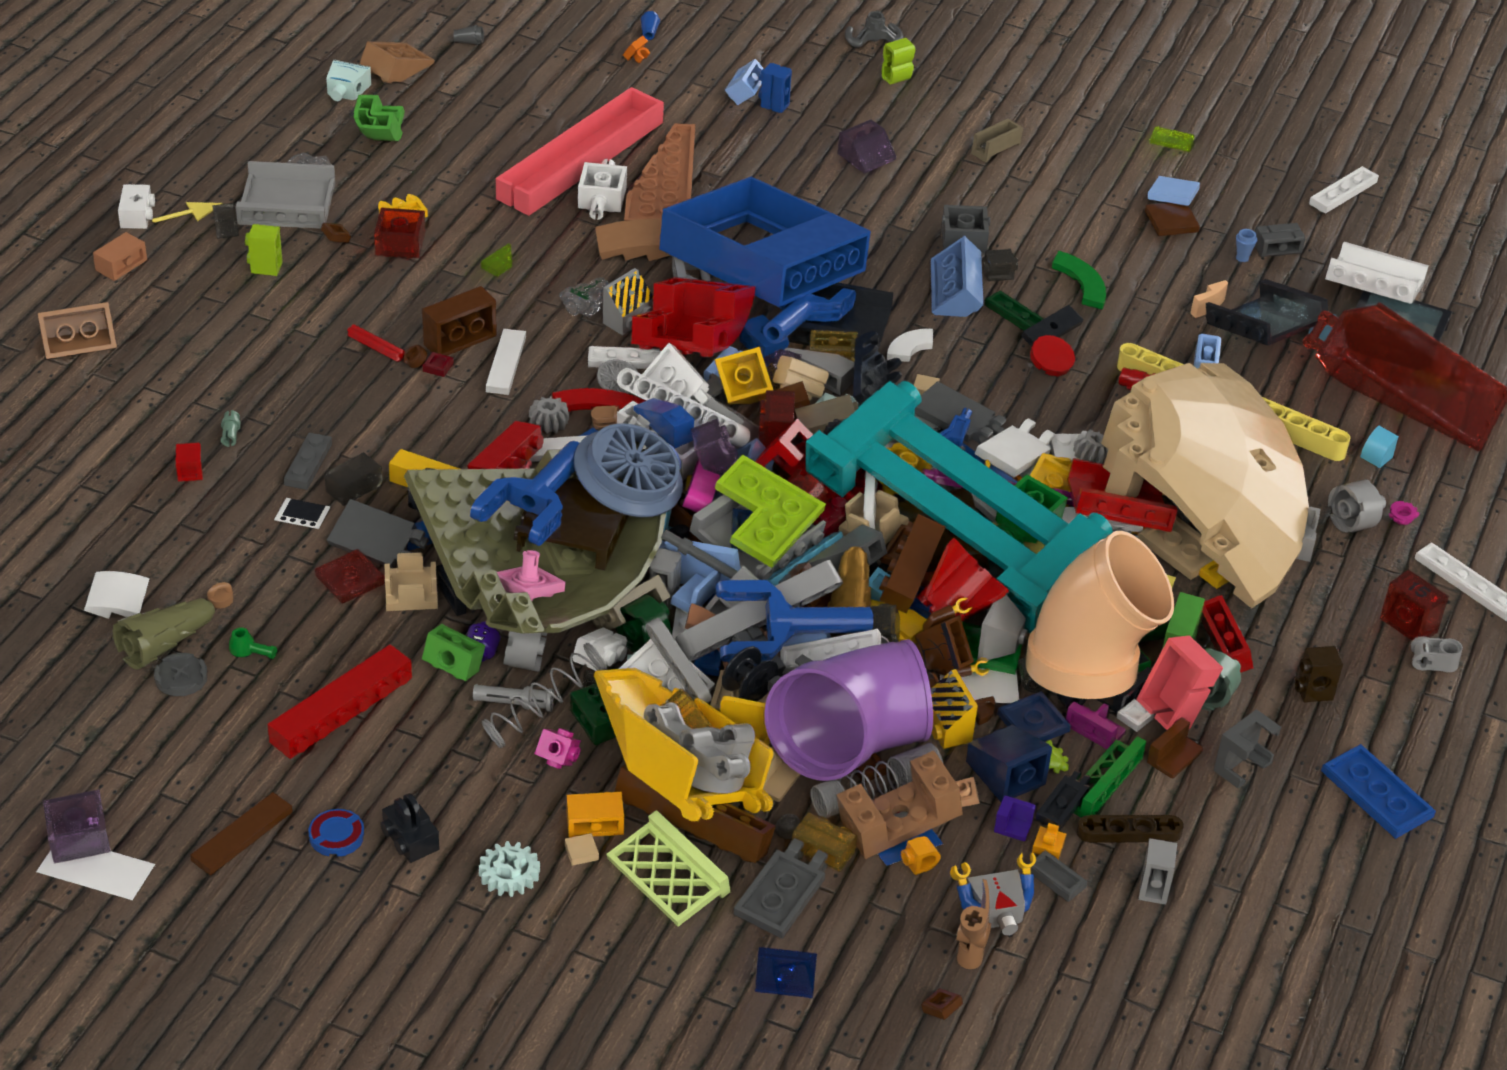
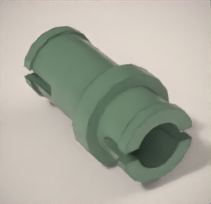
(230, 426)

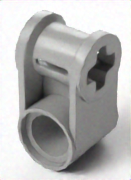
(1437, 654)

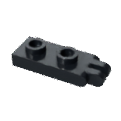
(1064, 800)

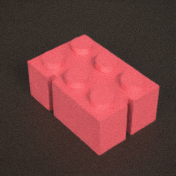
(1179, 681)

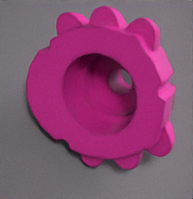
(1403, 512)

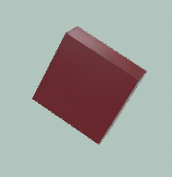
(438, 364)

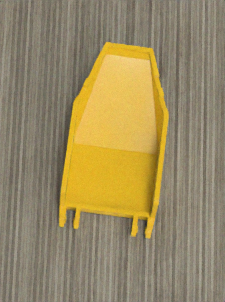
(663, 761)

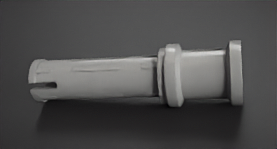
(504, 695)

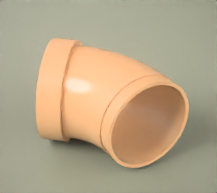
(1097, 617)

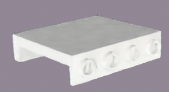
(1377, 272)

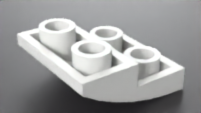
(116, 593)

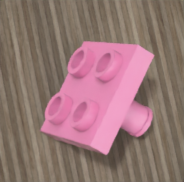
(531, 578)

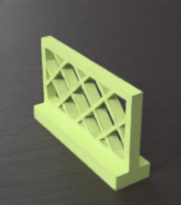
(689, 858)

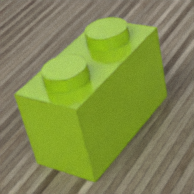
(264, 249)

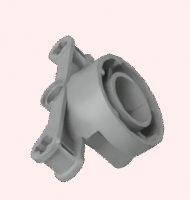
(720, 752)

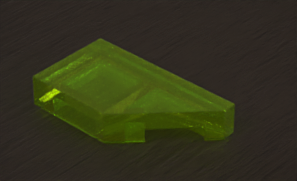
(498, 261)

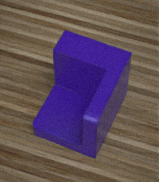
(1014, 818)

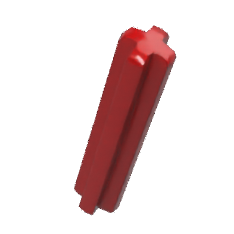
(376, 343)

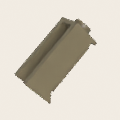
(996, 139)

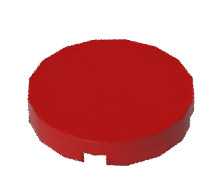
(1052, 355)

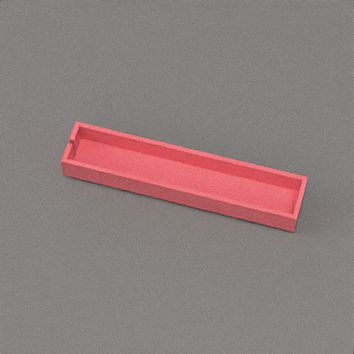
(591, 140)

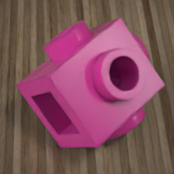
(558, 747)

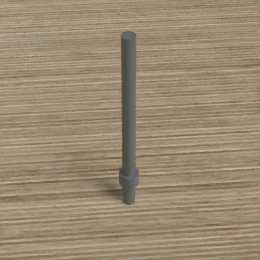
(686, 547)

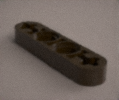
(1129, 824)

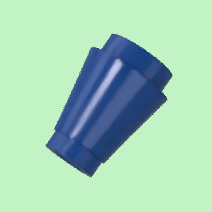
(649, 24)

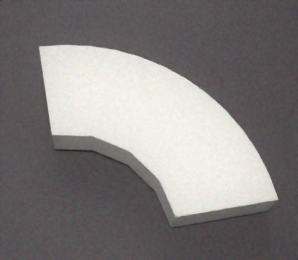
(910, 343)

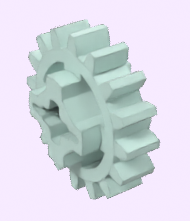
(509, 868)

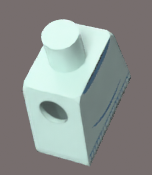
(347, 80)

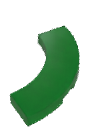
(1091, 282)

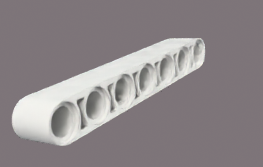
(648, 389)

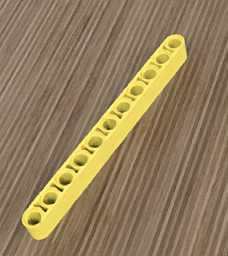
(1302, 429)

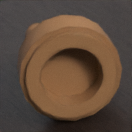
(220, 595)

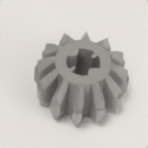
(550, 414)
(1089, 447)

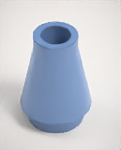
(1245, 243)

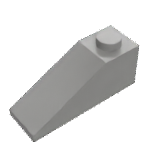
(839, 368)

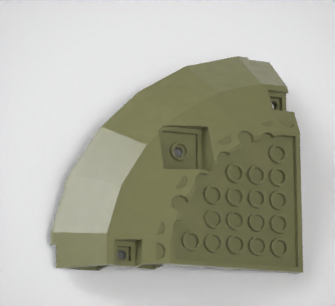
(478, 550)

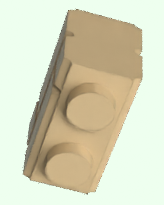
(794, 371)

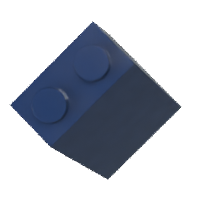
(1010, 761)

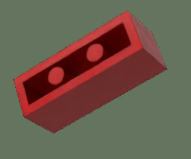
(1225, 632)

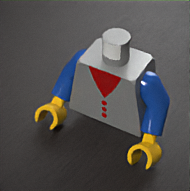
(1008, 893)

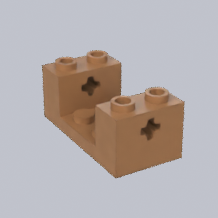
(928, 800)

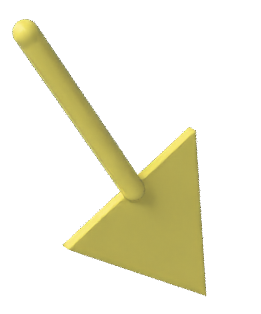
(198, 209)

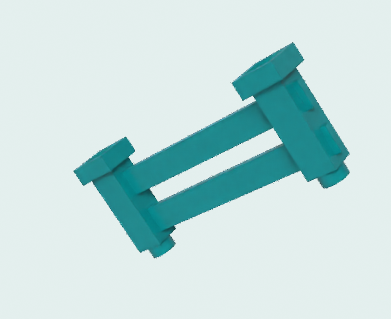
(891, 414)

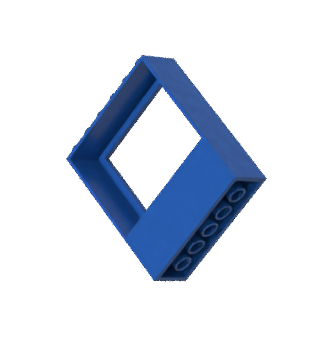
(801, 257)

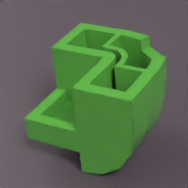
(376, 120)

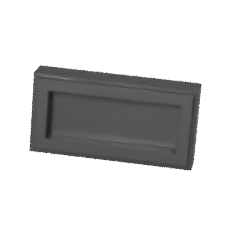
(1058, 876)

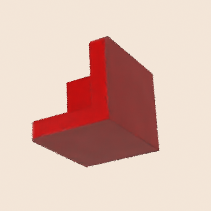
(189, 462)

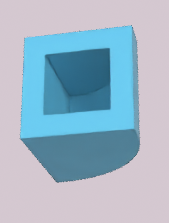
(1379, 447)

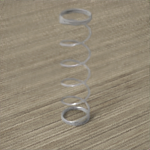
(589, 649)

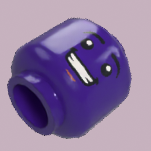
(486, 635)

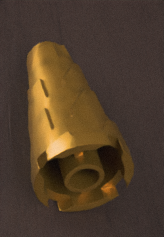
(855, 586)

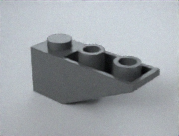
(863, 536)

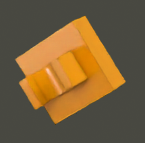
(1049, 840)

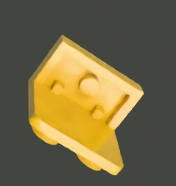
(748, 712)

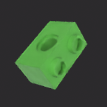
(453, 652)

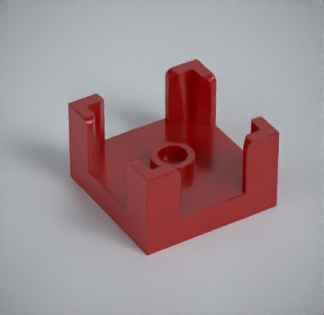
(782, 449)

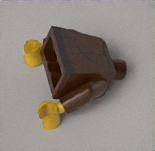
(945, 644)

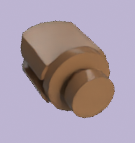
(604, 416)

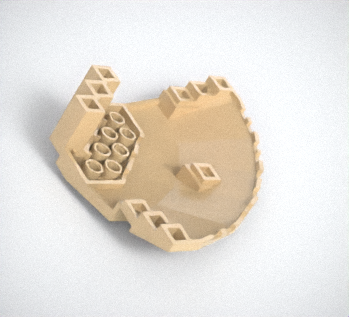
(1223, 463)

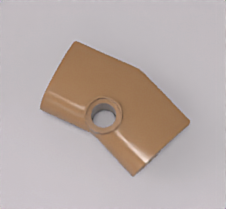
(974, 933)

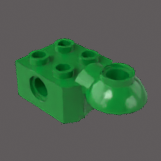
(1042, 494)

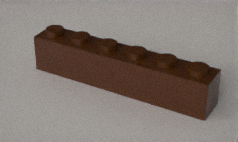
(728, 828)

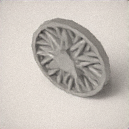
(608, 374)

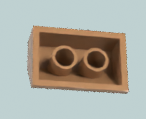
(76, 330)

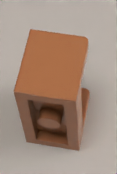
(120, 256)

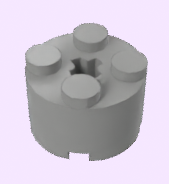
(1356, 506)
(524, 649)

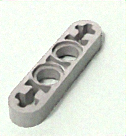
(677, 660)

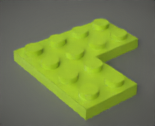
(778, 509)

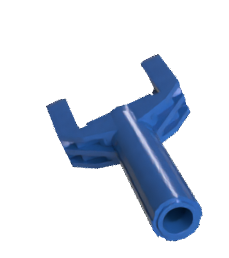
(808, 308)
(532, 495)
(785, 620)

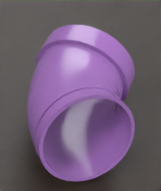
(849, 706)

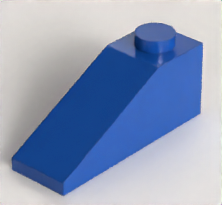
(668, 420)

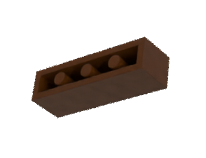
(912, 563)

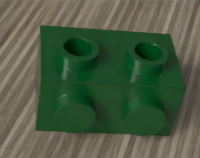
(591, 714)

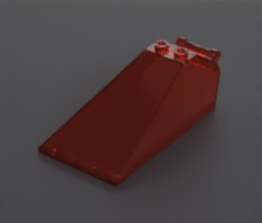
(1409, 372)

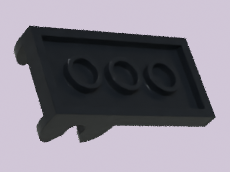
(871, 368)

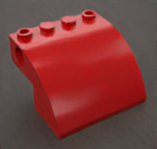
(694, 316)

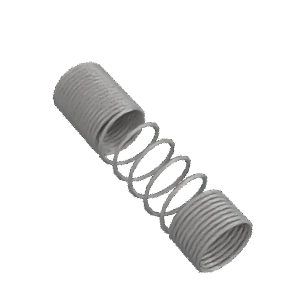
(824, 794)

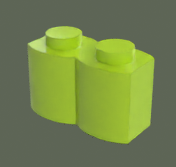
(898, 61)

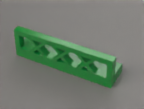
(1115, 775)

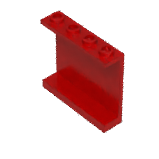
(1087, 488)

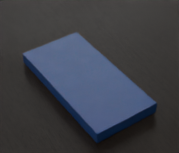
(1378, 791)

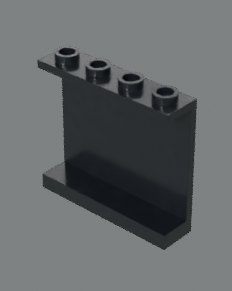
(868, 314)

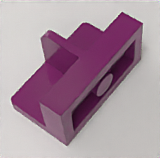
(1094, 724)

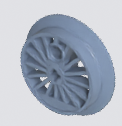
(653, 476)

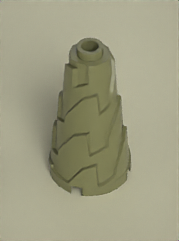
(158, 631)

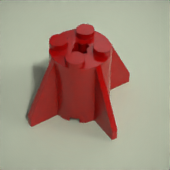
(960, 577)

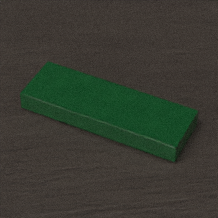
(1012, 310)

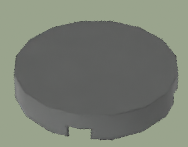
(180, 674)

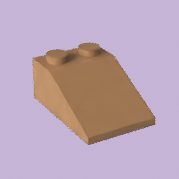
(394, 60)

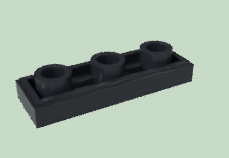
(1054, 325)

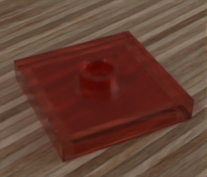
(350, 576)

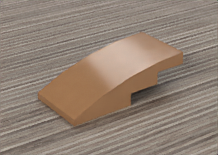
(631, 239)

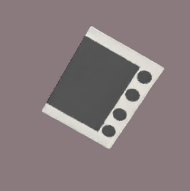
(302, 513)

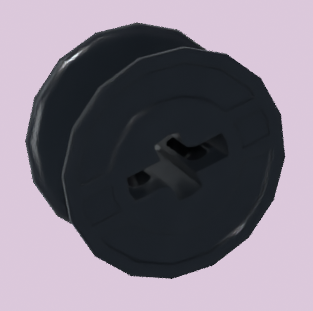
(749, 674)

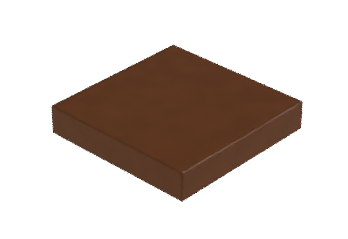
(1171, 219)

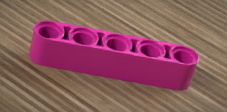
(700, 489)

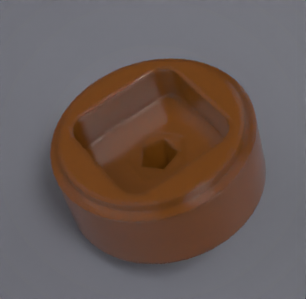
(415, 356)

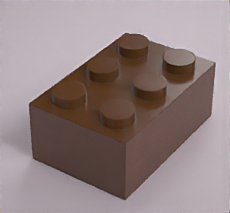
(459, 322)

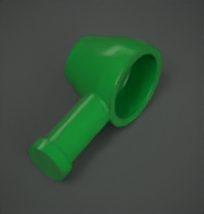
(242, 645)

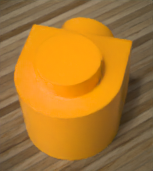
(920, 855)

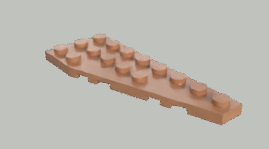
(665, 177)

